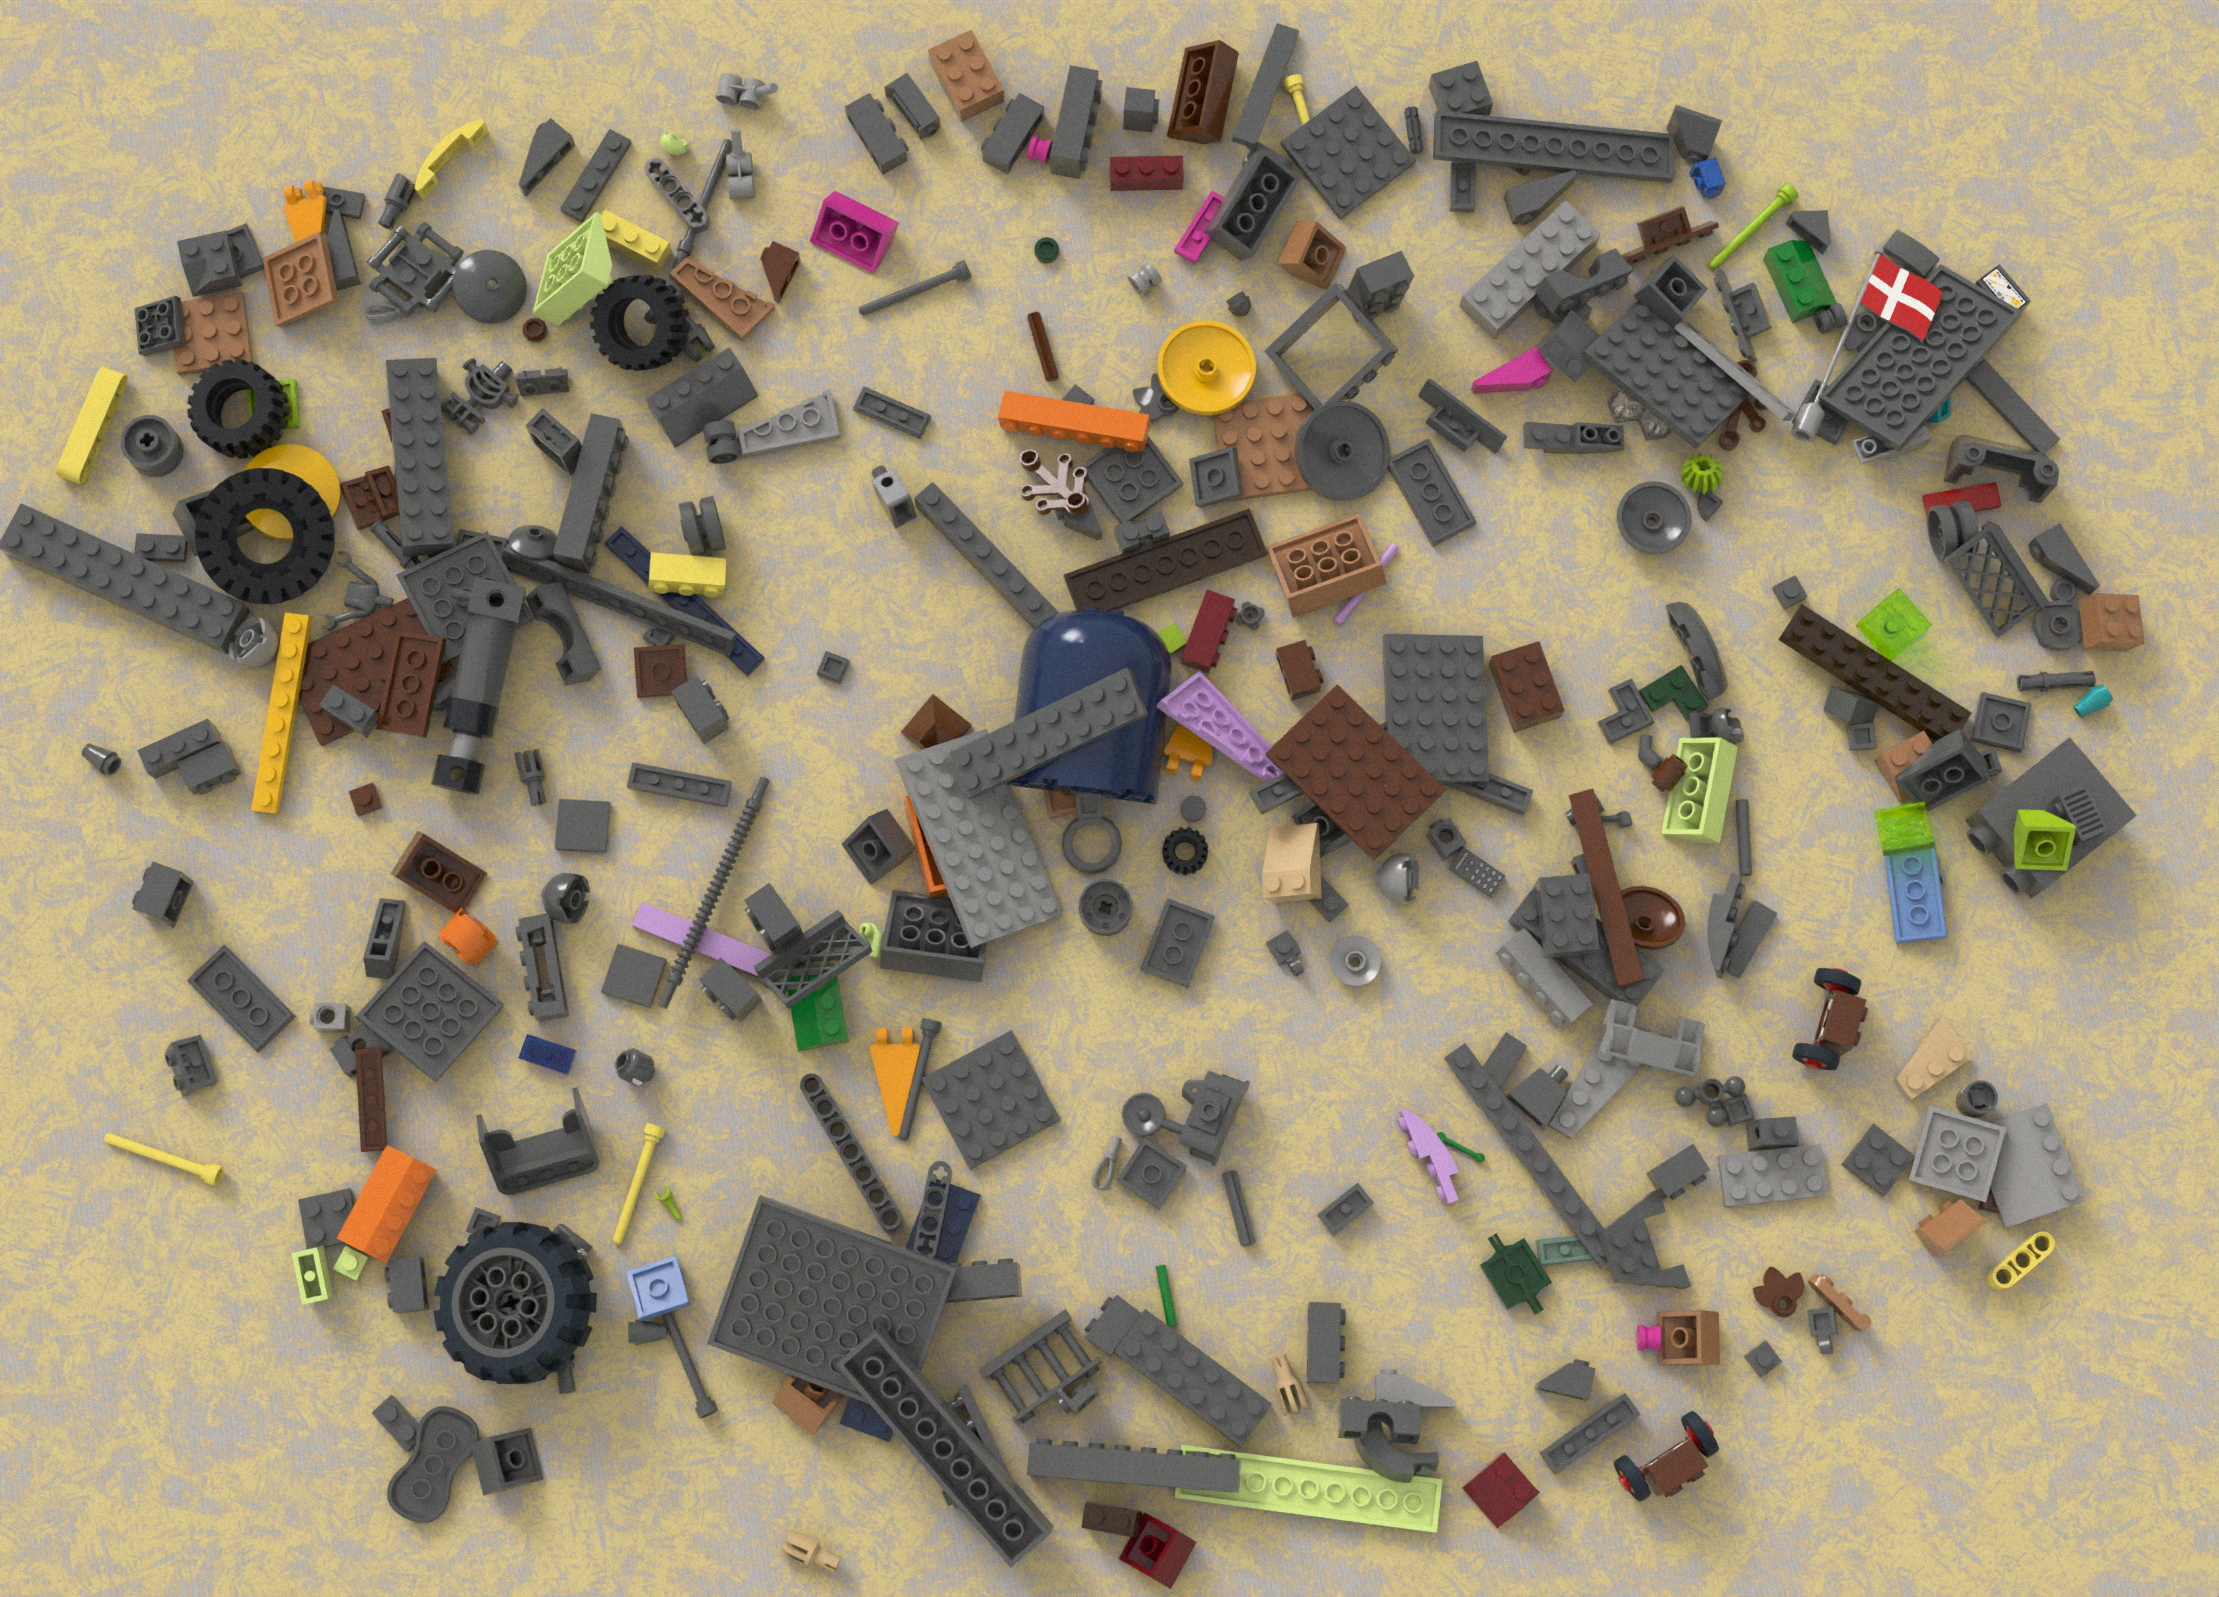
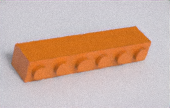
(1074, 421)

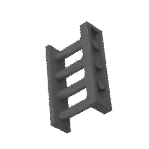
(1017, 1355)
(976, 1424)

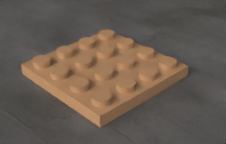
(1265, 443)

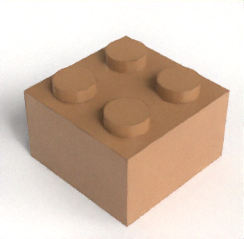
(2111, 622)

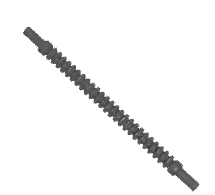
(675, 977)

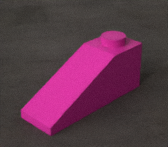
(1517, 375)

